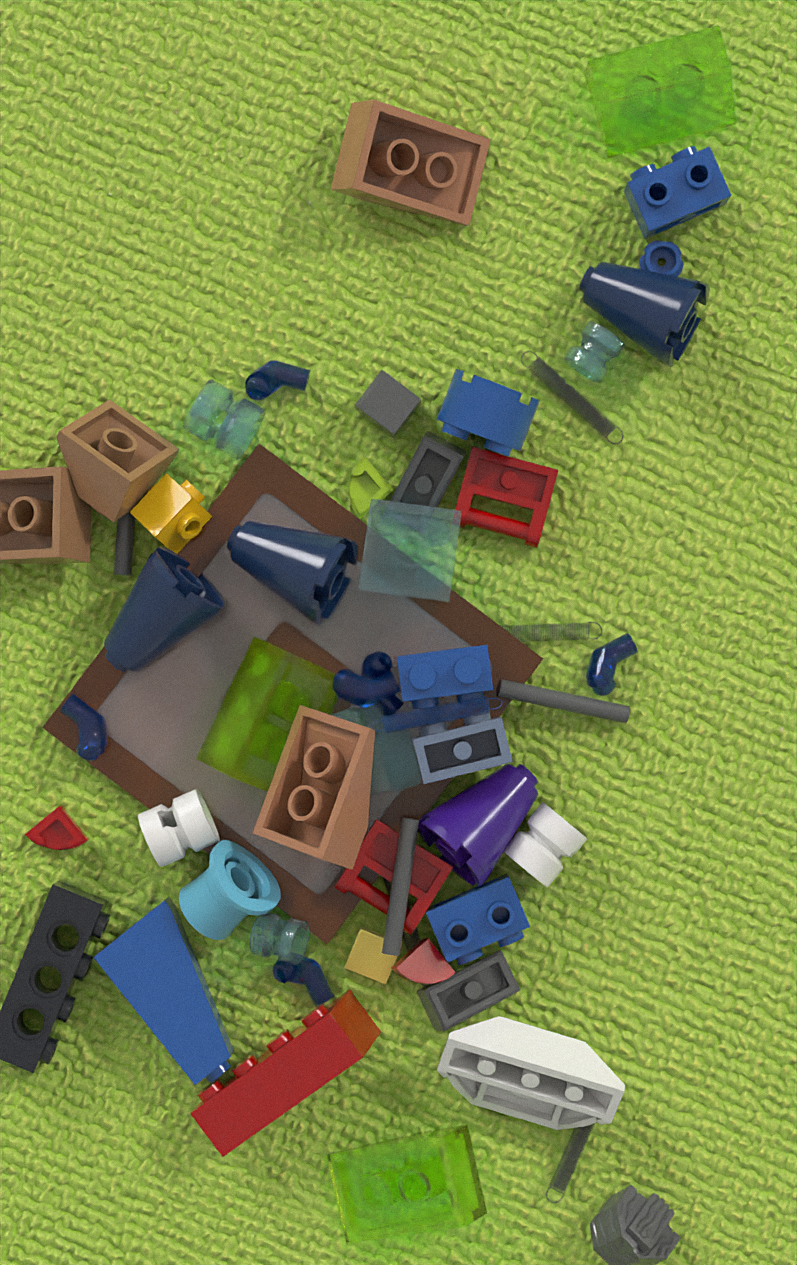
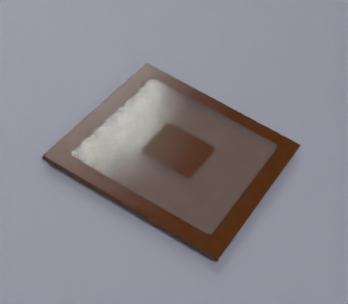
(167, 708)

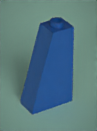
(168, 990)

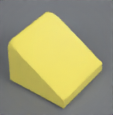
(367, 956)

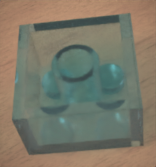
(410, 550)

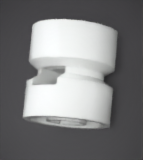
(178, 828)
(544, 844)

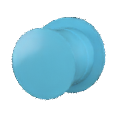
(228, 891)

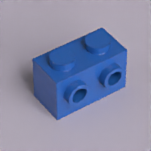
(676, 191)
(445, 673)
(478, 919)

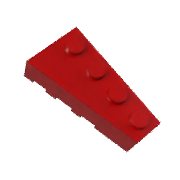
(286, 1073)

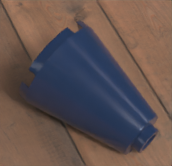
(646, 306)
(295, 565)
(160, 611)

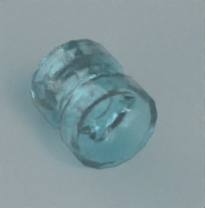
(596, 349)
(279, 937)

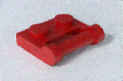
(507, 482)
(379, 855)

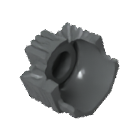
(633, 1229)

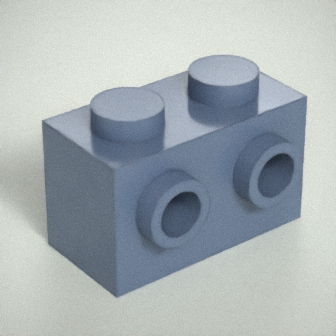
(461, 749)

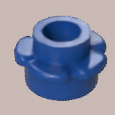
(665, 250)

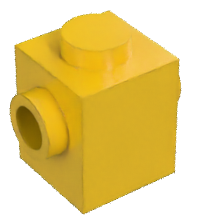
(172, 512)

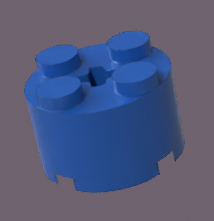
(487, 412)

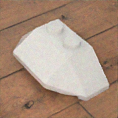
(531, 1074)

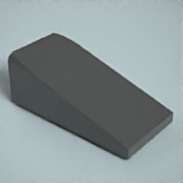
(429, 472)
(468, 991)

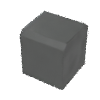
(388, 404)

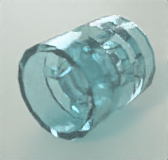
(238, 426)

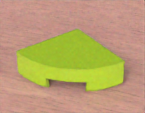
(366, 485)

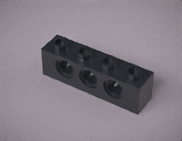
(63, 906)

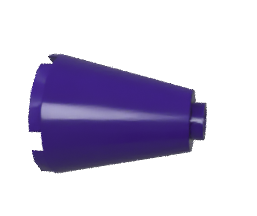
(480, 821)

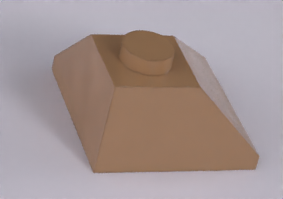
(113, 458)

